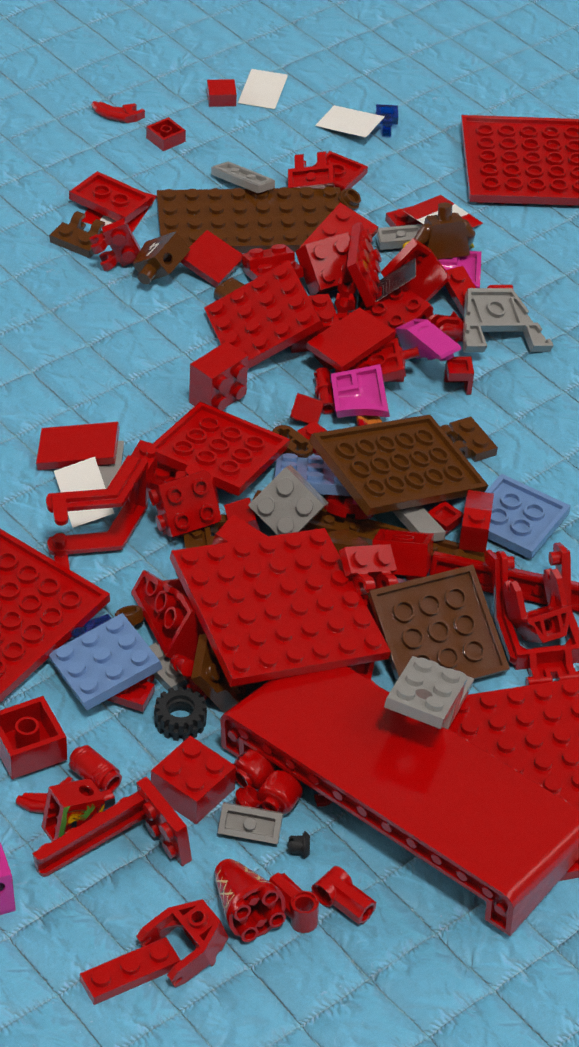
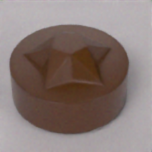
(132, 613)

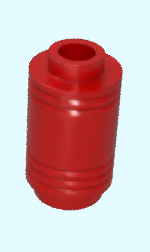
(93, 766)

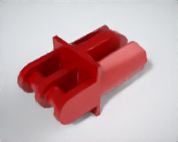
(450, 325)

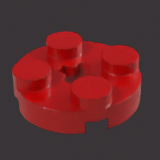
(342, 505)

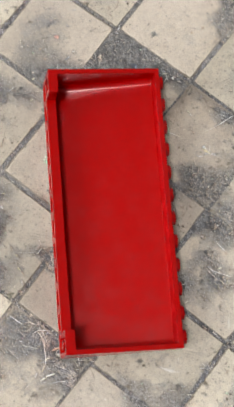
(414, 786)

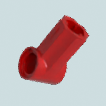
(338, 890)
(301, 905)

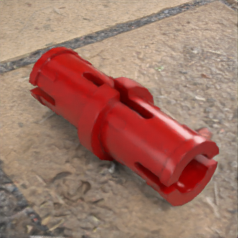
(324, 389)

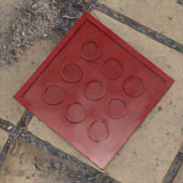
(265, 314)
(222, 445)

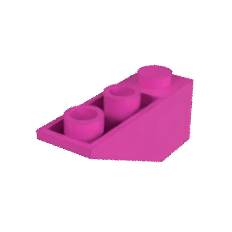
(428, 338)

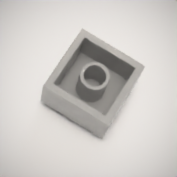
(288, 502)

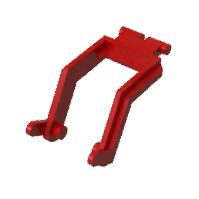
(127, 487)
(542, 662)

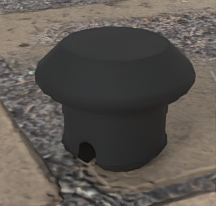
(300, 844)

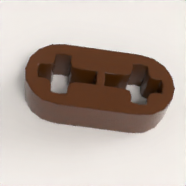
(298, 443)

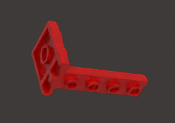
(143, 804)

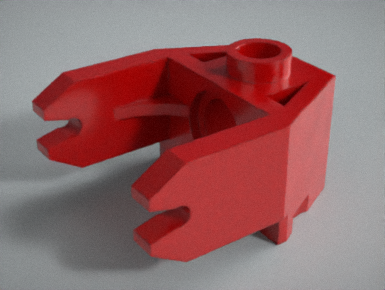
(542, 623)
(200, 927)

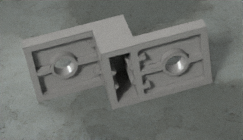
(429, 692)

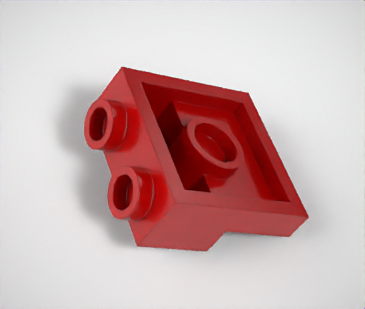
(261, 261)

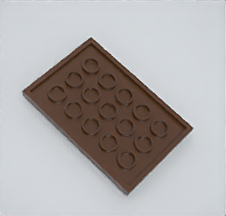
(397, 464)

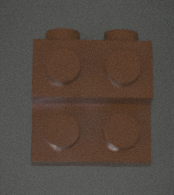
(211, 679)

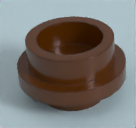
(350, 198)

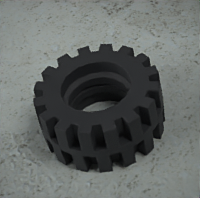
(180, 726)

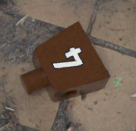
(160, 257)

